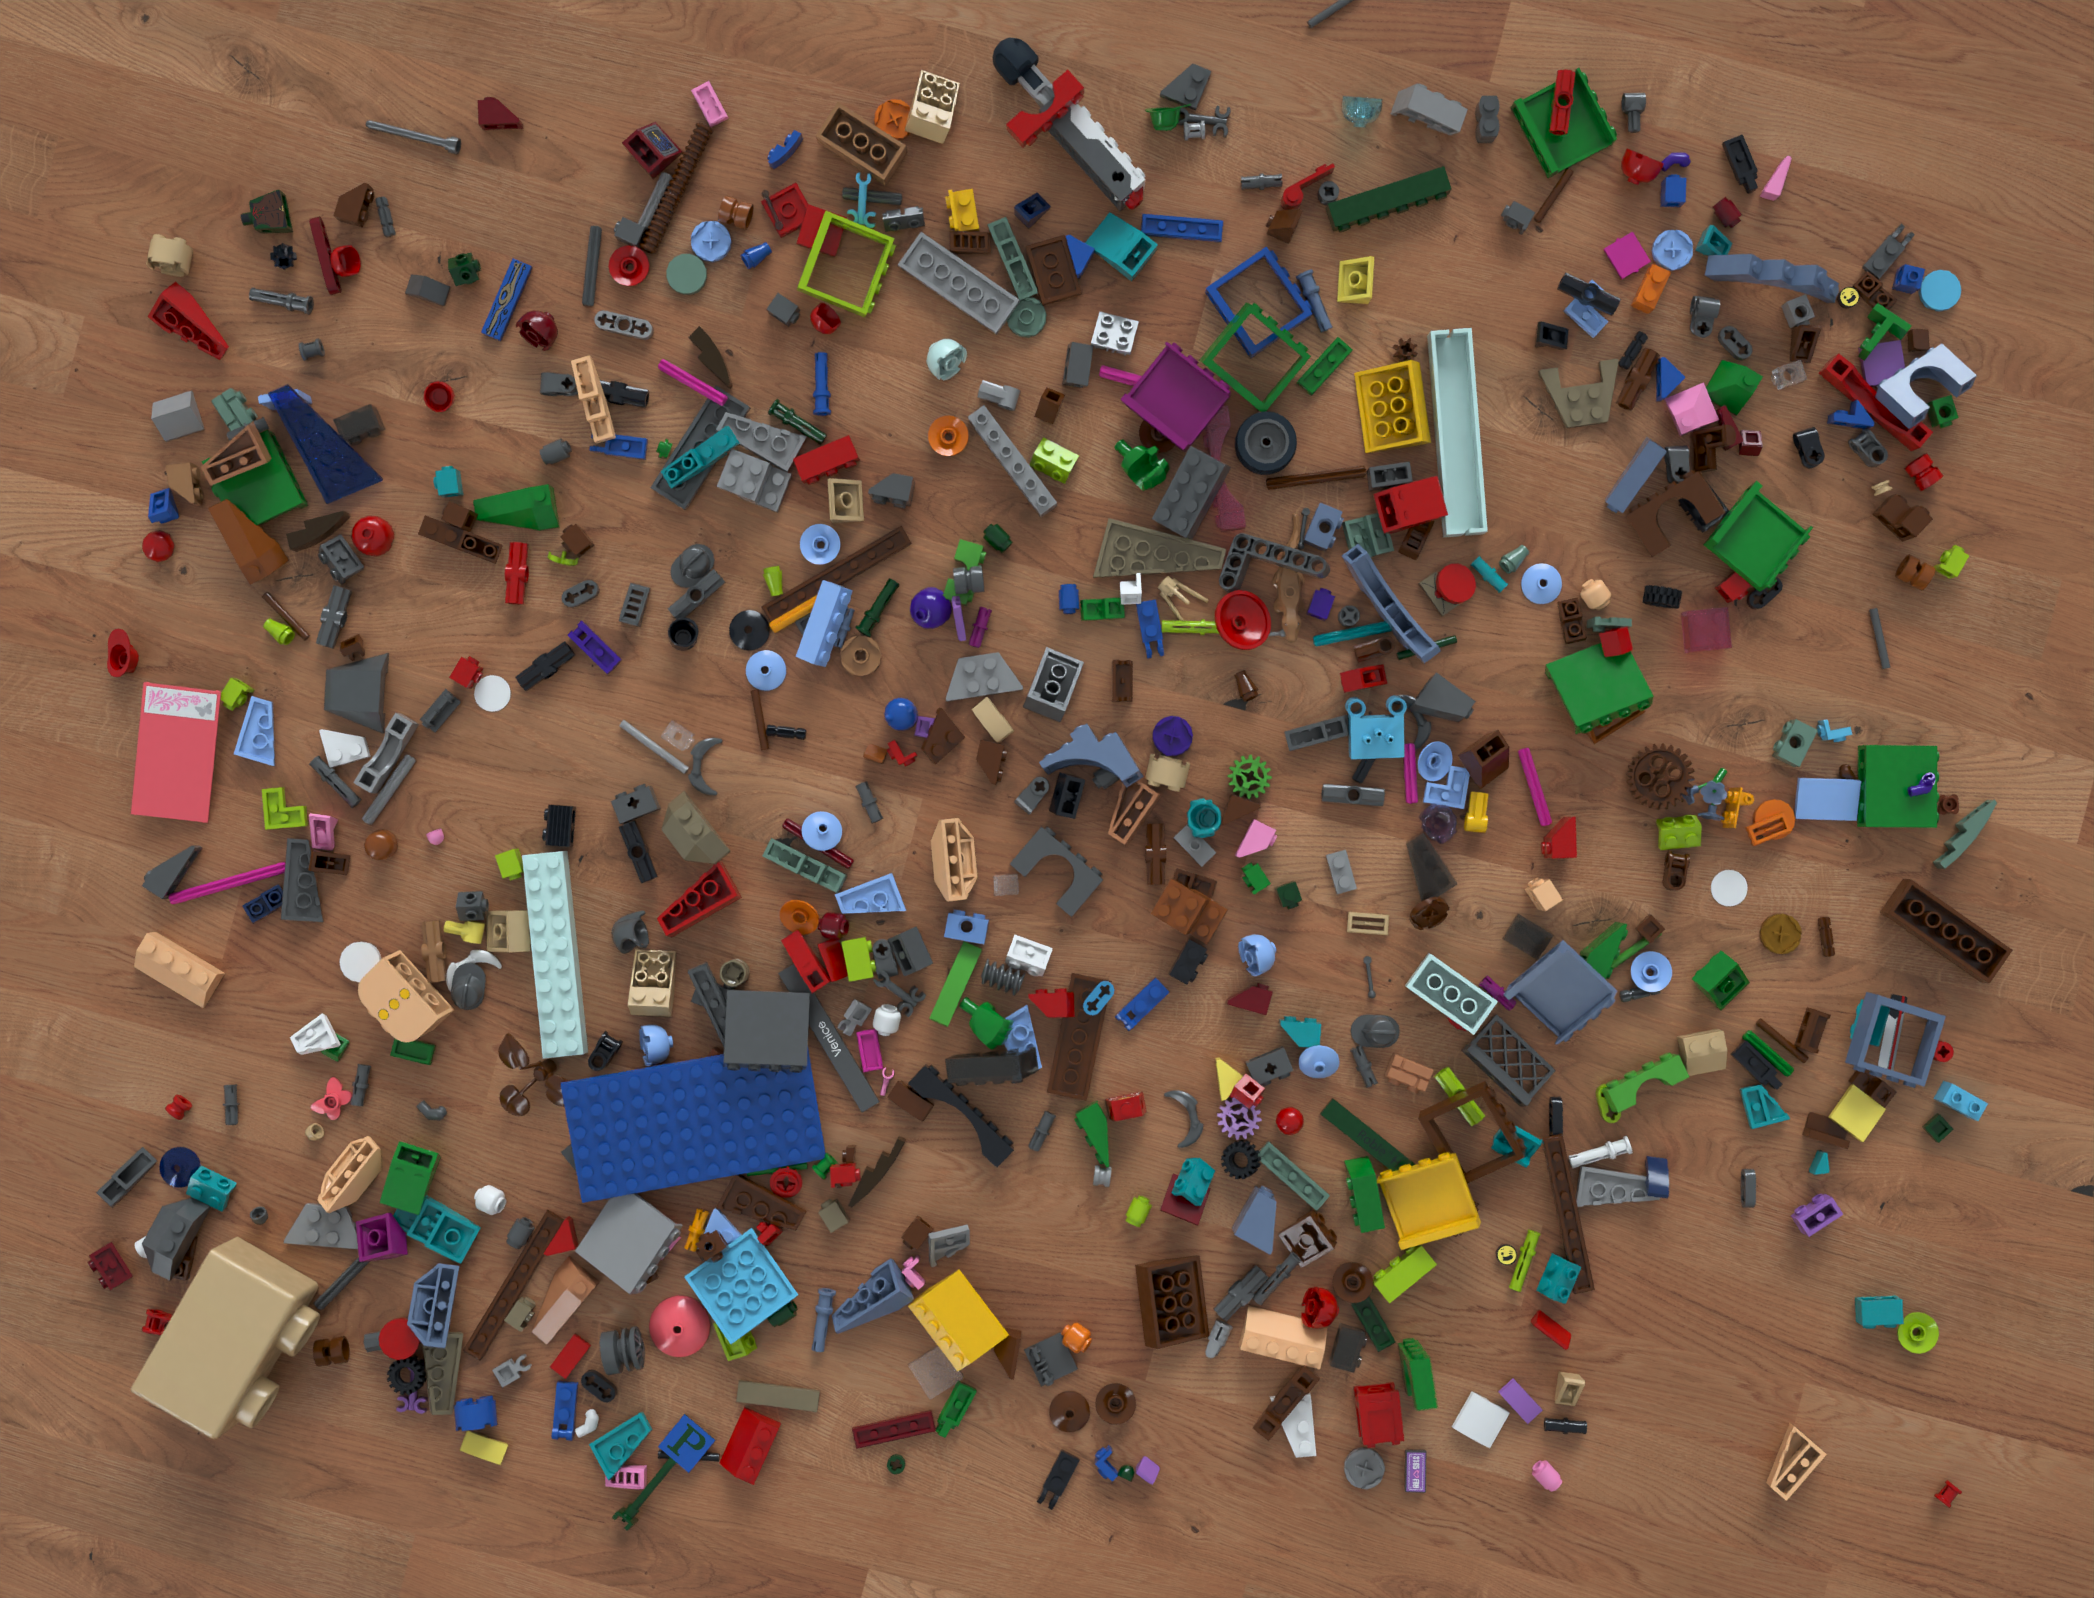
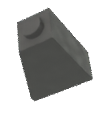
(1443, 700)

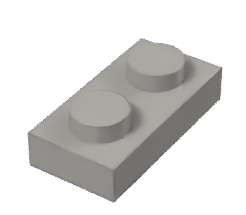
(1341, 872)

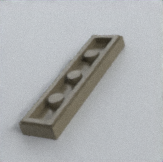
(778, 1396)

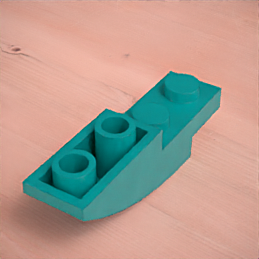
(700, 458)

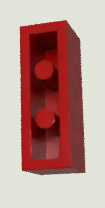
(826, 460)

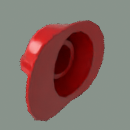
(121, 654)

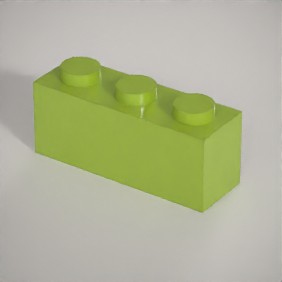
(1403, 1272)

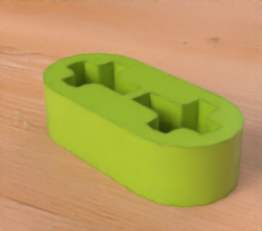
(1603, 1106)

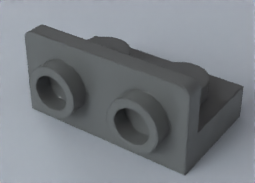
(340, 559)

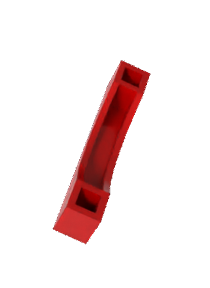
(1850, 383)

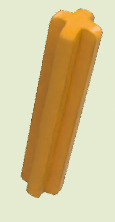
(792, 615)

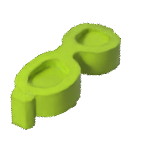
(571, 562)

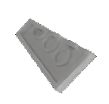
(767, 442)
(1608, 1186)

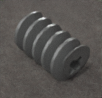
(1002, 977)

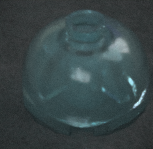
(1361, 110)

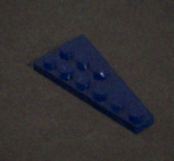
(329, 458)

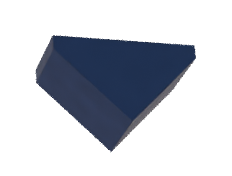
(1031, 210)

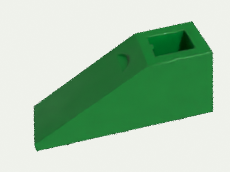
(1095, 1125)

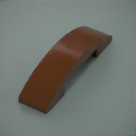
(1285, 1402)

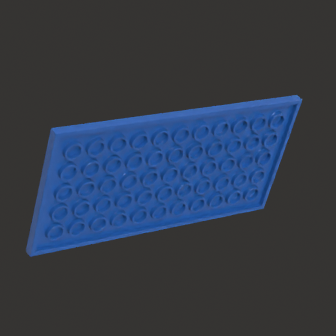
(688, 1125)

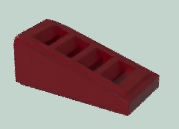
(1726, 419)

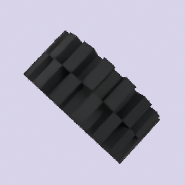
(1662, 596)
(1232, 1167)
(396, 1380)

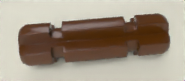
(1826, 936)

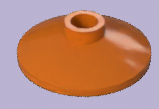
(948, 425)
(799, 915)

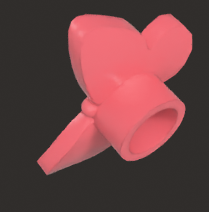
(332, 1100)

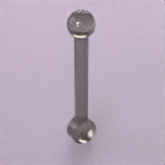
(779, 225)

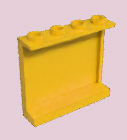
(1429, 1200)

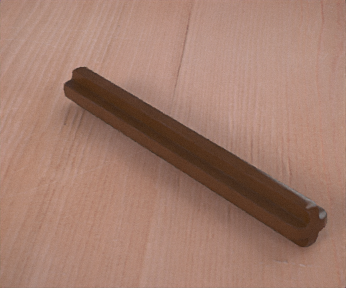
(1315, 477)

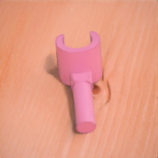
(885, 1082)

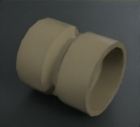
(734, 972)

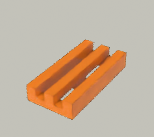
(1752, 836)

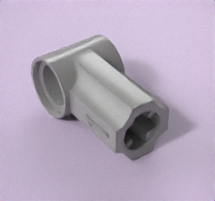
(1003, 396)

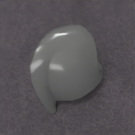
(632, 928)

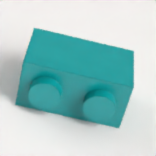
(1879, 1311)

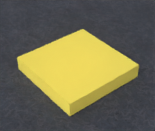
(1857, 1113)

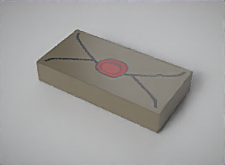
(1429, 587)

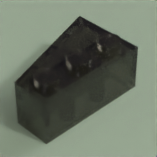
(1429, 868)

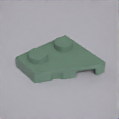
(1599, 624)

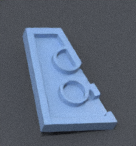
(257, 732)

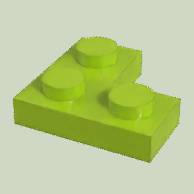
(277, 814)

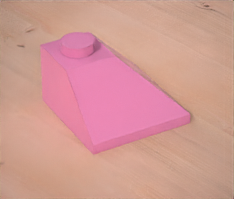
(1691, 409)

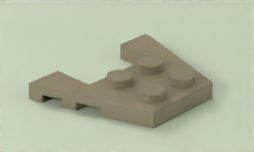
(1584, 403)

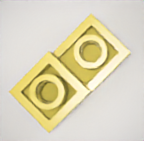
(483, 1447)

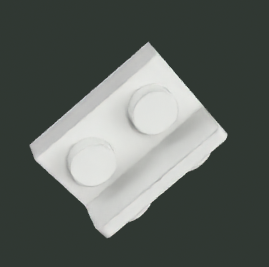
(1028, 956)

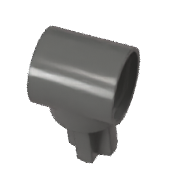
(1633, 105)

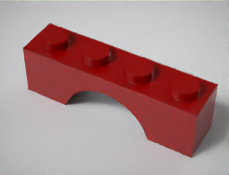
(1027, 126)

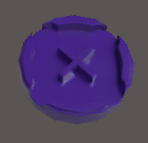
(1172, 736)

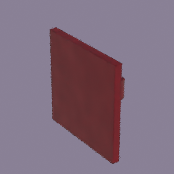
(1180, 1206)

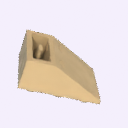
(932, 107)
(652, 983)

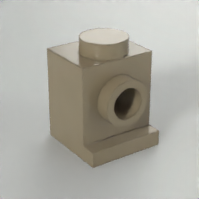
(521, 1313)

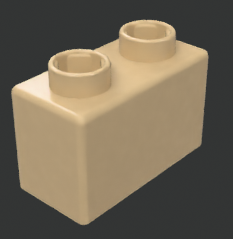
(227, 1339)

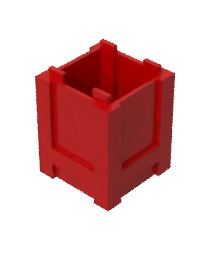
(1378, 1414)

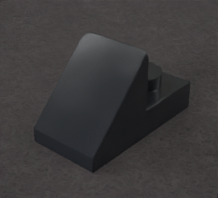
(1551, 336)

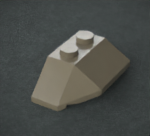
(692, 832)

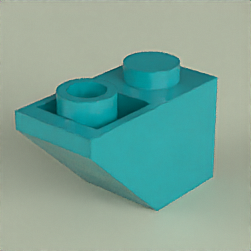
(1304, 1033)

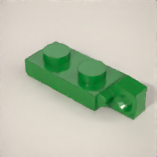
(955, 1408)

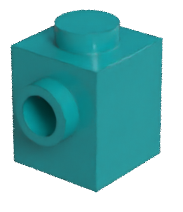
(448, 482)

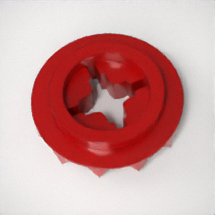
(777, 1184)

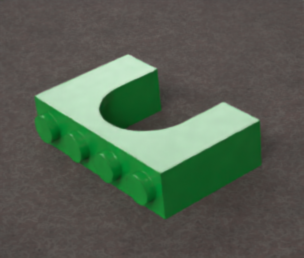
(1417, 1374)

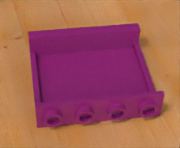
(1177, 396)

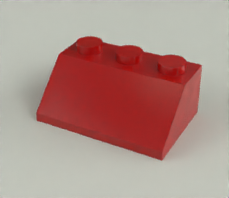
(749, 1445)

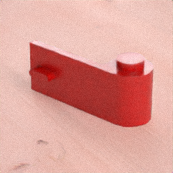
(1293, 194)

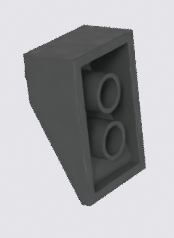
(1053, 684)

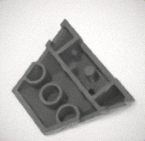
(358, 691)

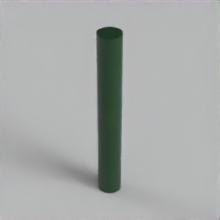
(1441, 643)

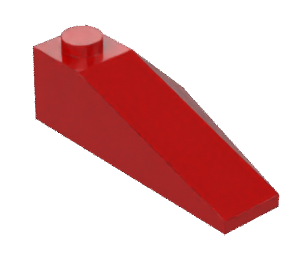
(181, 314)

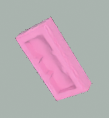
(709, 104)

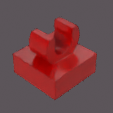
(769, 1233)

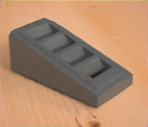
(625, 609)

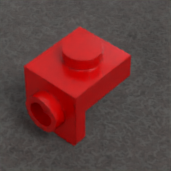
(896, 753)

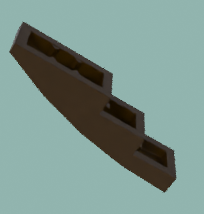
(872, 1177)

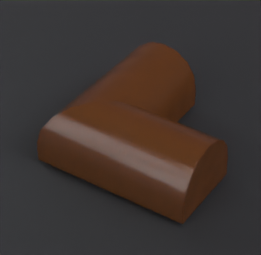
(1705, 445)

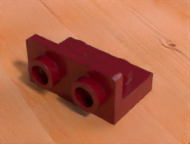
(109, 1266)

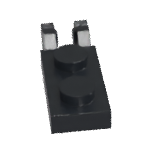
(1058, 1477)

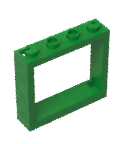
(1227, 333)

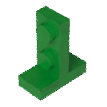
(1885, 322)

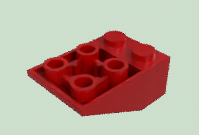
(1410, 505)

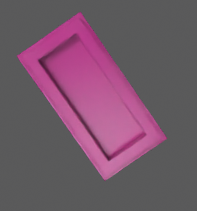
(870, 1050)

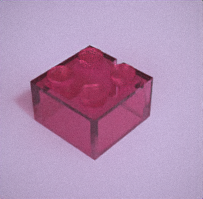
(1706, 629)

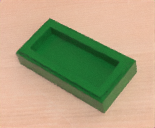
(413, 1051)

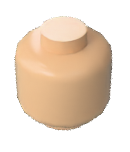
(1595, 594)

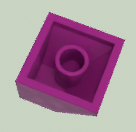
(380, 1238)

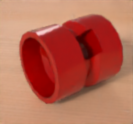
(1923, 472)

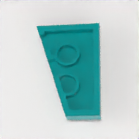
(619, 1444)

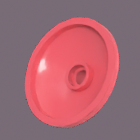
(686, 1314)

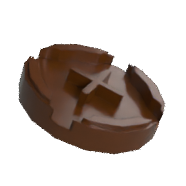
(1429, 913)

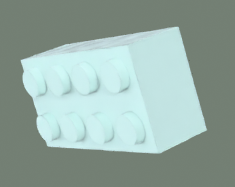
(1451, 993)

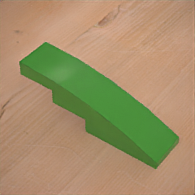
(955, 984)

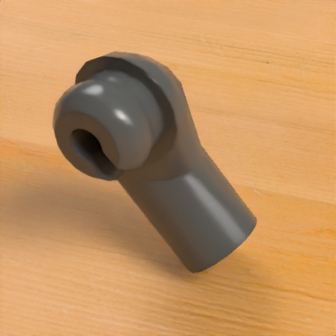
(432, 1114)

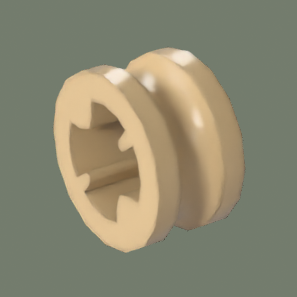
(1881, 487)

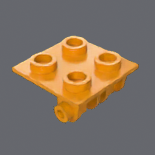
(1735, 799)

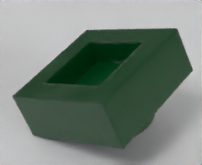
(1937, 1128)

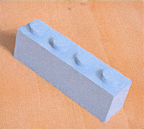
(824, 623)

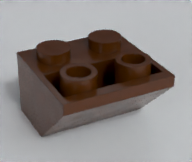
(1486, 758)

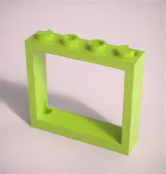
(880, 270)

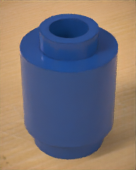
(1068, 598)

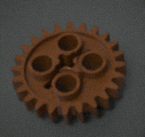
(1676, 786)

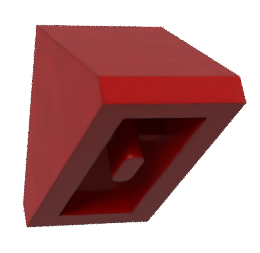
(564, 1239)

